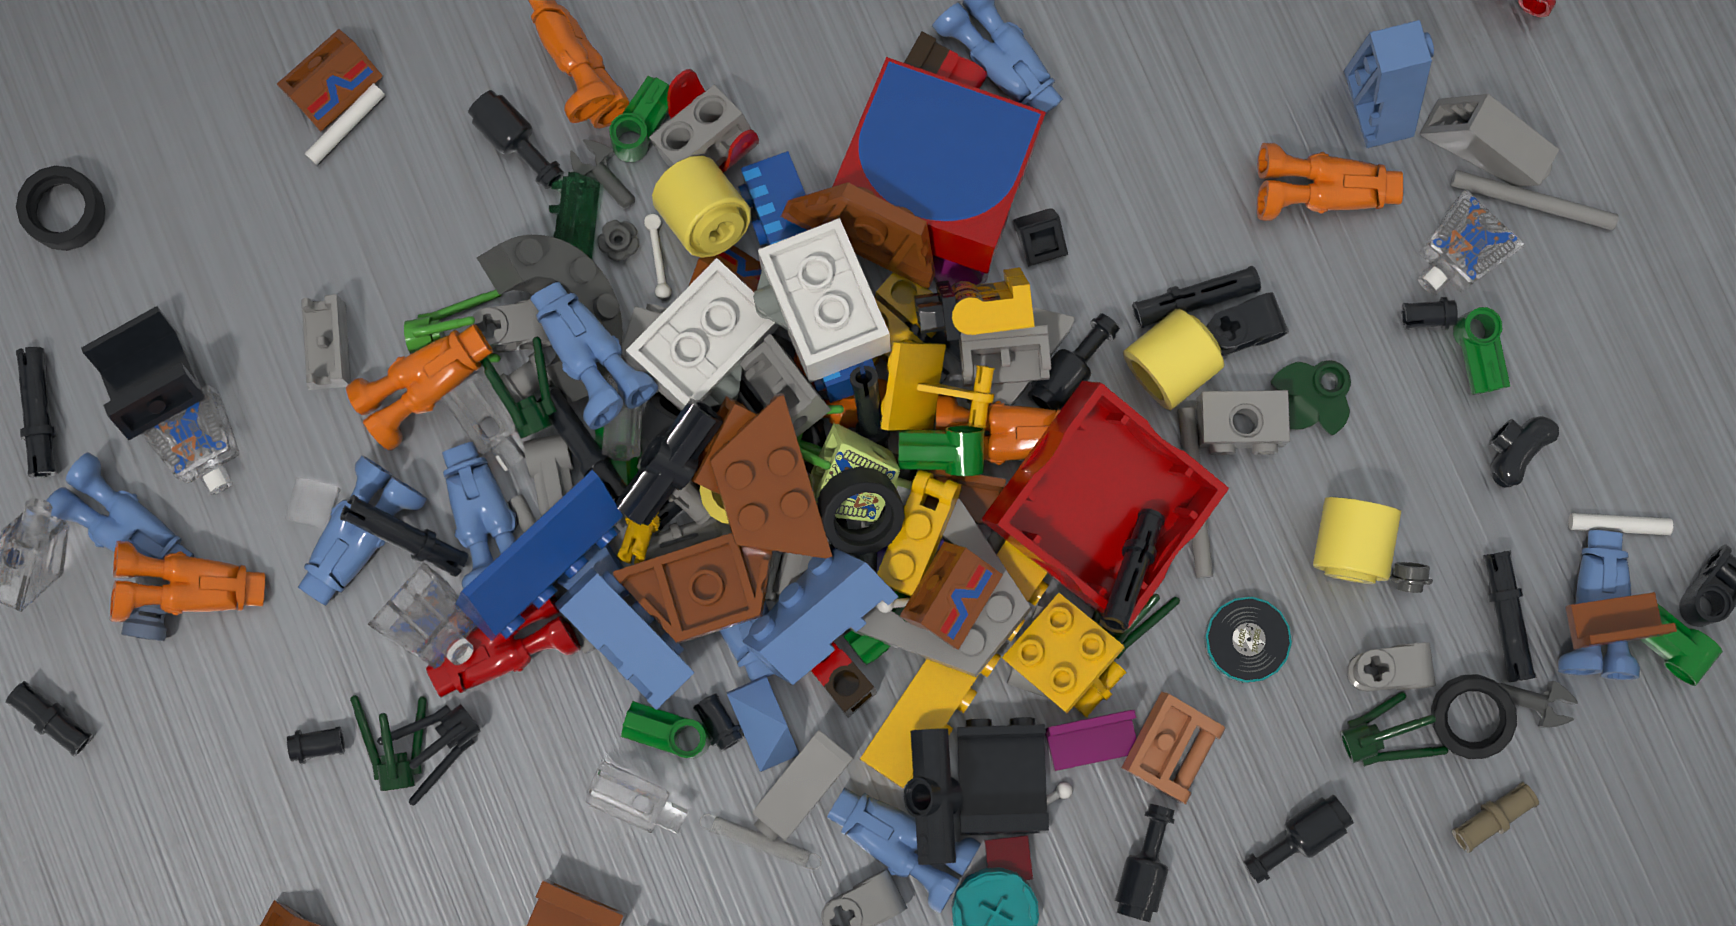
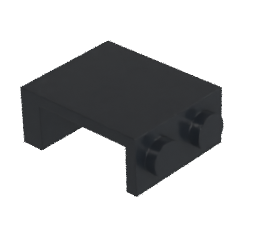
(144, 373)
(1002, 777)

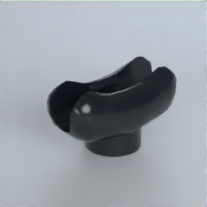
(1518, 446)

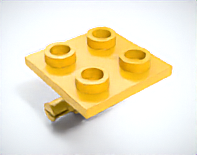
(915, 387)
(1067, 657)

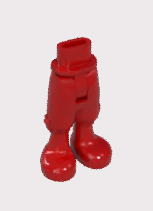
(503, 655)

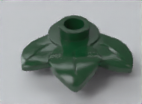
(1310, 400)

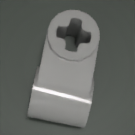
(514, 324)
(1398, 668)
(870, 902)

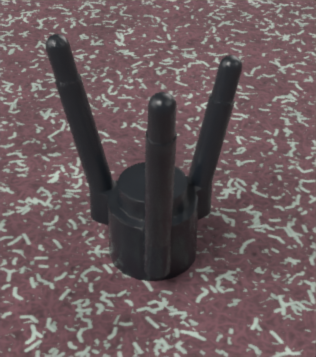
(455, 728)

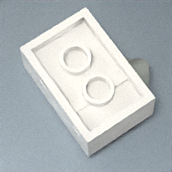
(822, 300)
(702, 339)

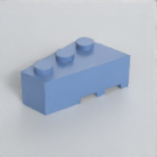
(1390, 81)
(816, 612)
(625, 636)

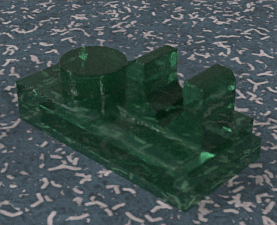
(576, 211)

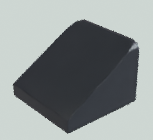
(1041, 236)

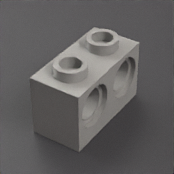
(700, 129)

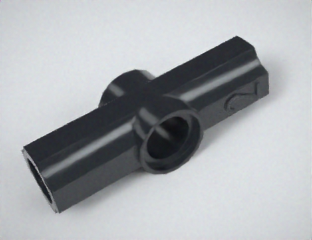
(669, 462)
(933, 796)

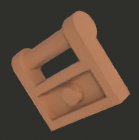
(1163, 743)

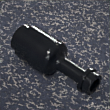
(510, 133)
(1071, 368)
(1306, 834)
(1144, 874)

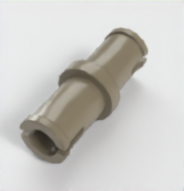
(1495, 817)

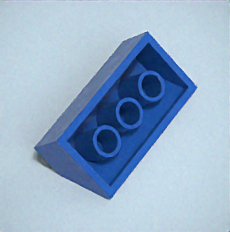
(540, 557)

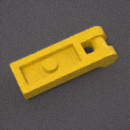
(920, 534)

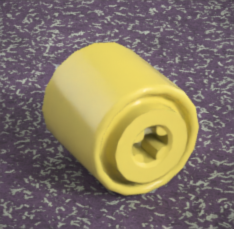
(701, 206)
(1174, 358)
(1356, 540)

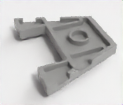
(990, 631)

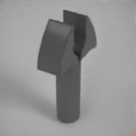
(602, 172)
(1539, 702)

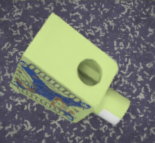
(850, 450)

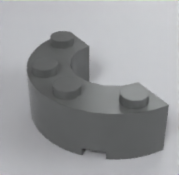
(538, 261)

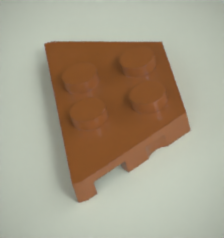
(875, 228)
(769, 487)
(701, 586)

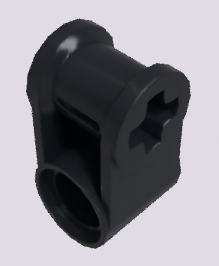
(1250, 323)
(1717, 584)

